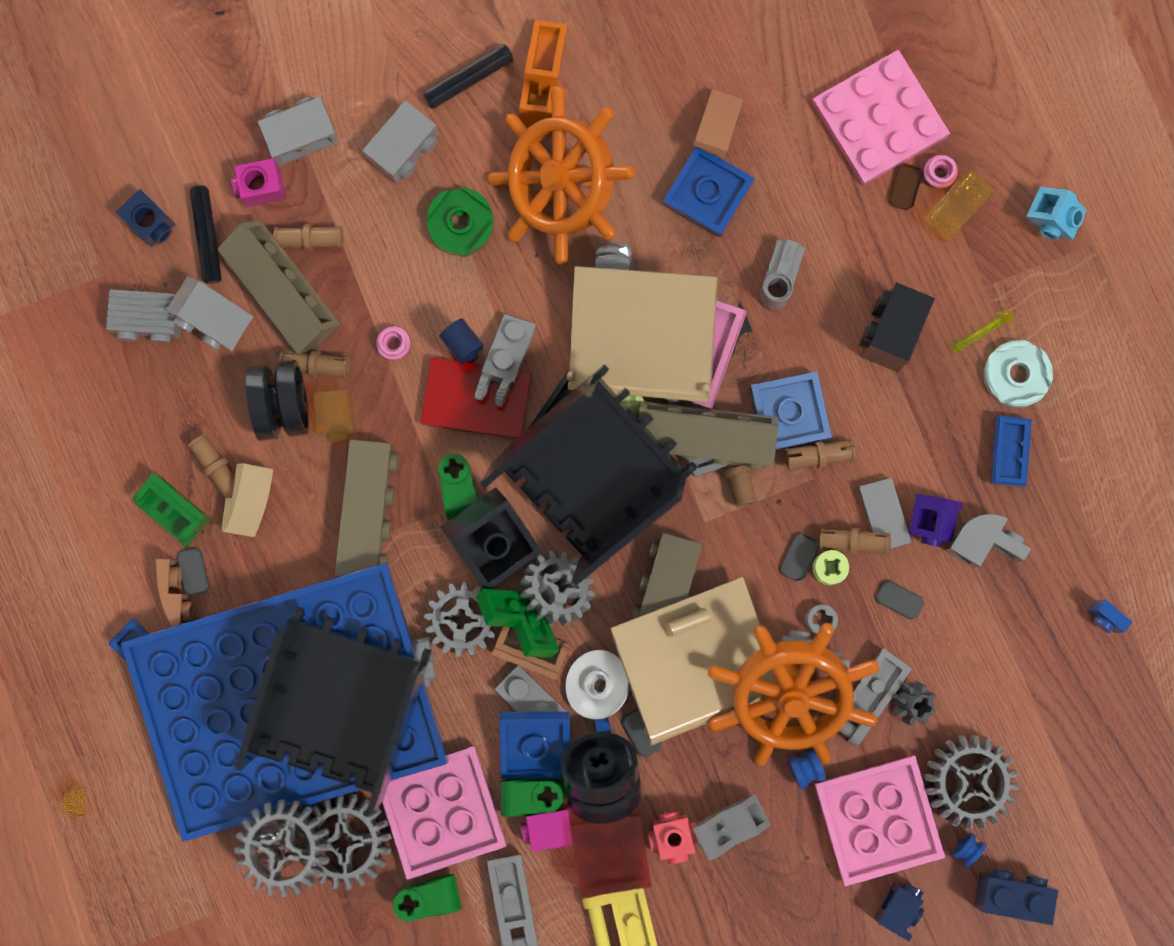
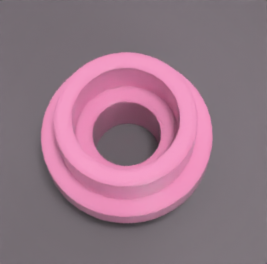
(947, 165)
(388, 334)

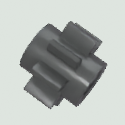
(913, 703)

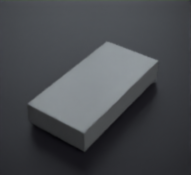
(884, 511)

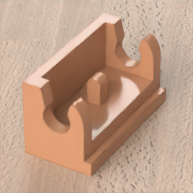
(509, 649)

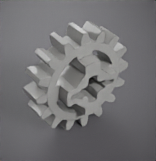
(553, 590)
(460, 636)

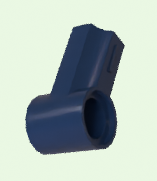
(461, 341)

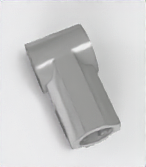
(781, 273)

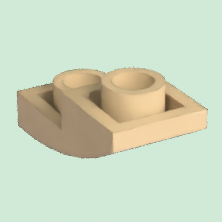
(249, 500)

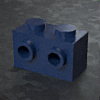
(1016, 898)

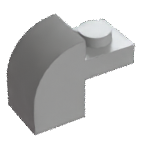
(978, 535)
(731, 826)

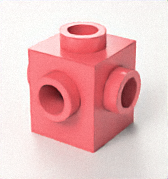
(672, 823)

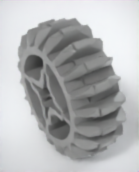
(959, 793)
(266, 843)
(345, 857)

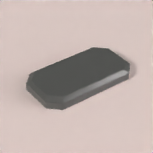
(799, 557)
(193, 571)
(899, 600)
(635, 729)

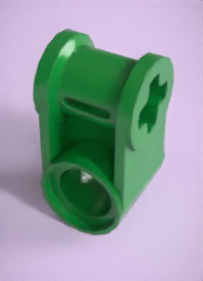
(456, 492)
(524, 797)
(435, 898)

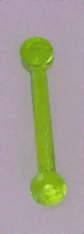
(1006, 317)

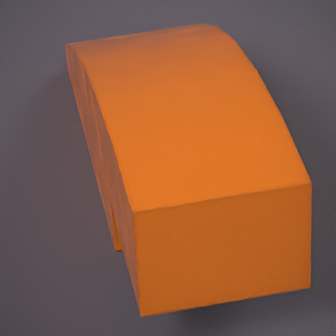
(542, 70)

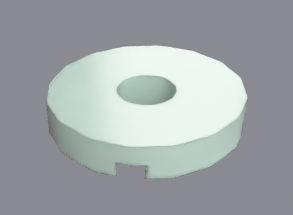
(1004, 388)

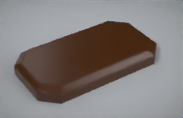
(905, 186)

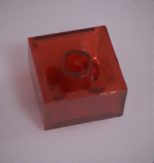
(610, 856)

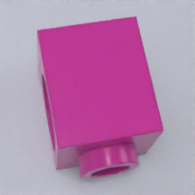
(270, 191)
(547, 830)

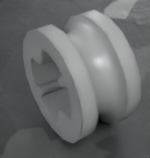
(827, 611)

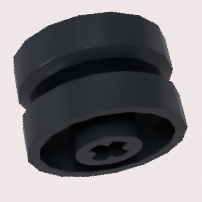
(277, 400)
(601, 777)

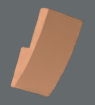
(718, 122)
(176, 606)

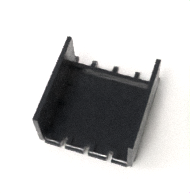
(595, 471)
(334, 705)

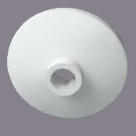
(584, 683)

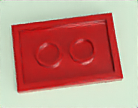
(453, 405)

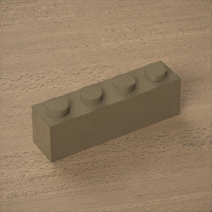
(278, 286)
(714, 433)
(366, 506)
(670, 574)

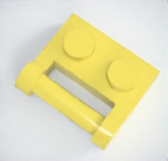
(630, 915)

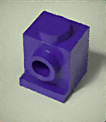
(934, 519)

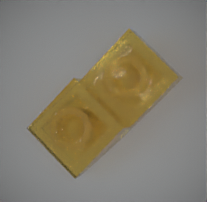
(958, 204)

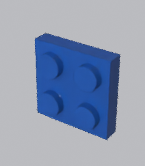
(708, 191)
(533, 744)

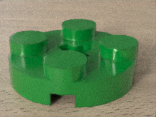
(459, 202)

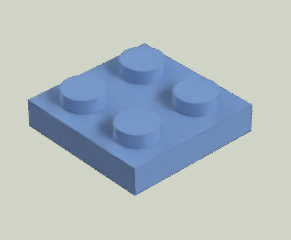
(799, 407)

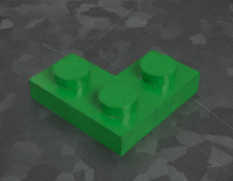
(509, 610)

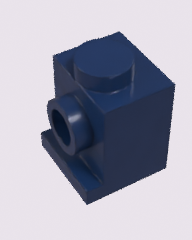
(901, 909)

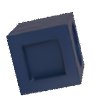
(136, 209)

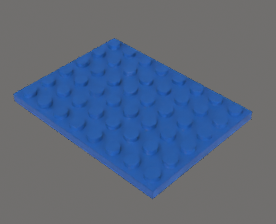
(203, 682)

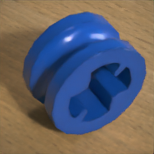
(968, 850)

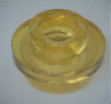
(74, 802)

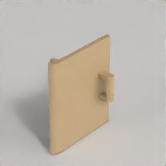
(646, 329)
(671, 652)

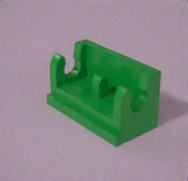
(171, 509)

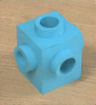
(1056, 213)

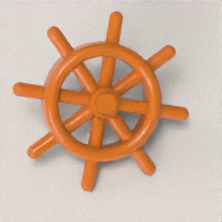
(561, 175)
(793, 694)

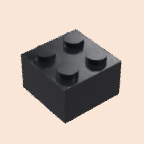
(897, 326)
(491, 539)

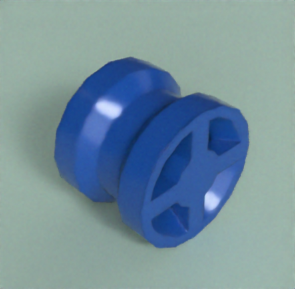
(806, 768)

